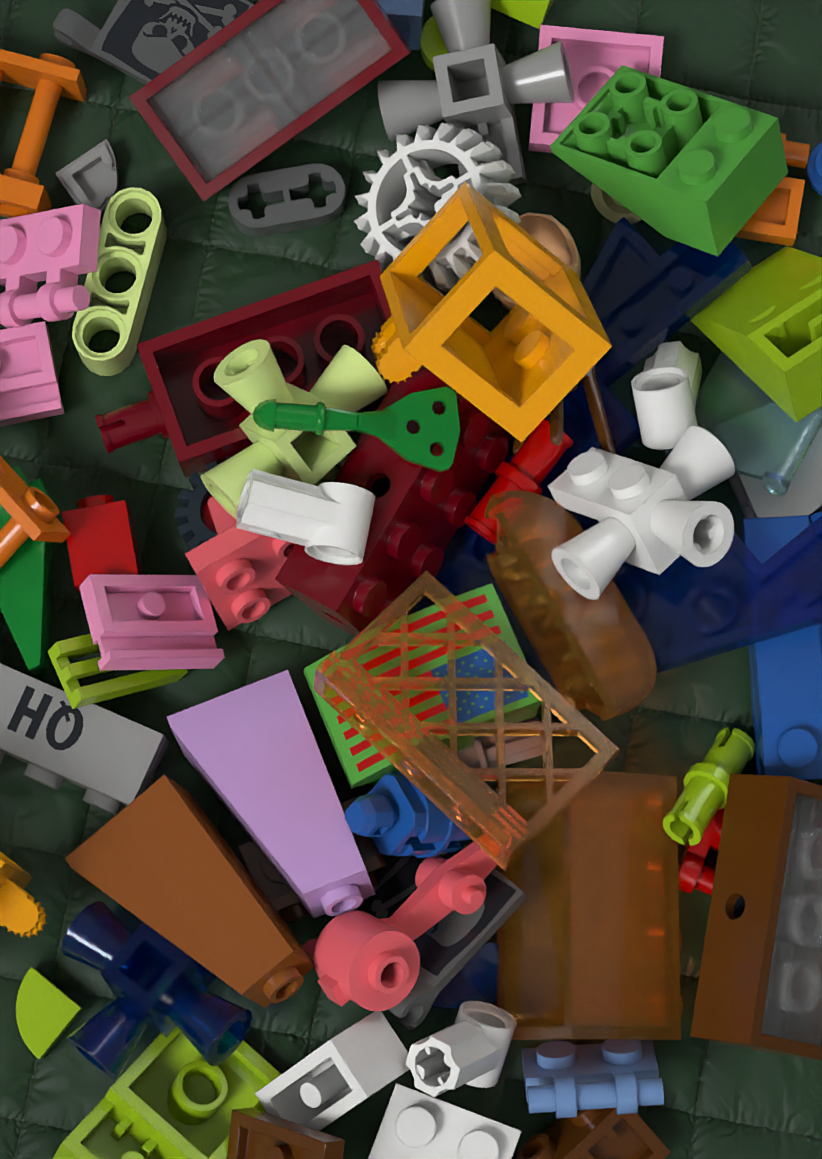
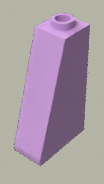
(273, 781)

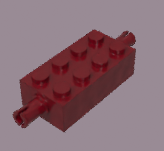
(305, 335)

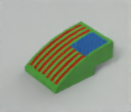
(360, 759)

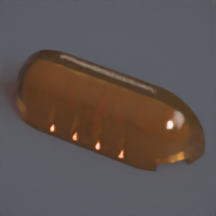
(585, 644)

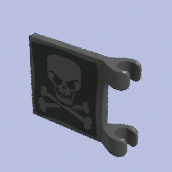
(147, 34)
(448, 943)

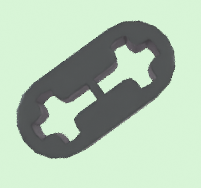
(283, 185)

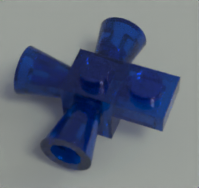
(151, 986)

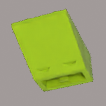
(774, 328)

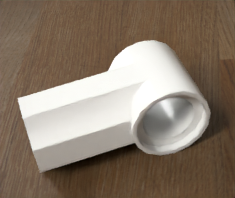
(667, 395)
(324, 518)
(465, 1052)

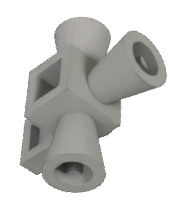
(475, 84)

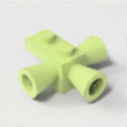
(254, 376)

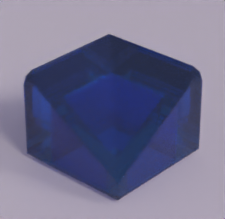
(474, 981)

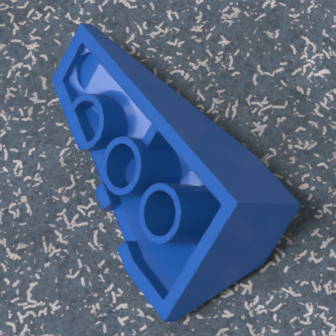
(785, 675)

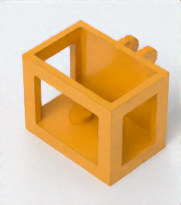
(532, 353)

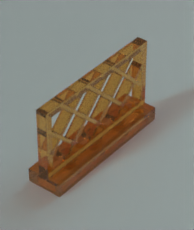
(426, 759)

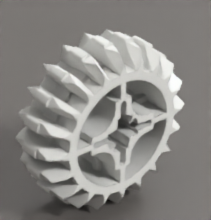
(408, 195)

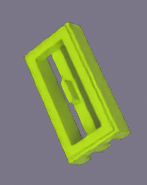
(79, 696)

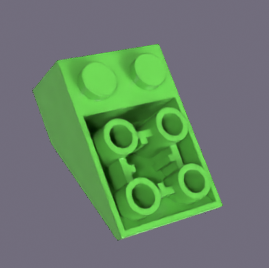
(676, 156)

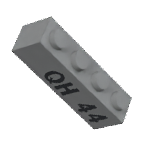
(78, 745)

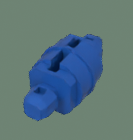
(403, 820)

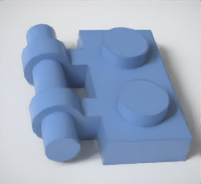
(591, 1076)

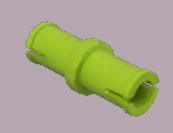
(708, 786)

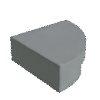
(91, 177)

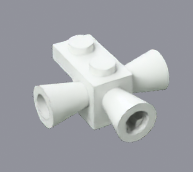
(643, 511)

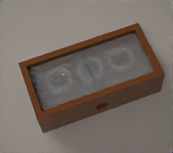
(765, 921)

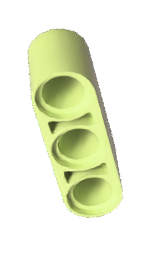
(121, 252)

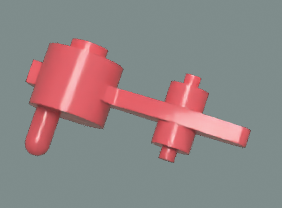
(375, 957)

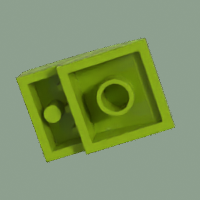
(171, 1105)

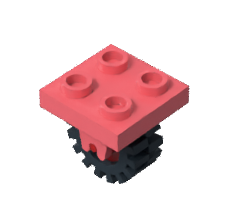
(230, 562)

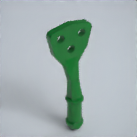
(386, 425)

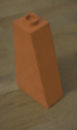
(190, 887)

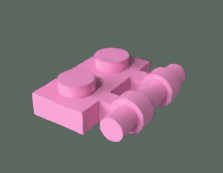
(52, 249)

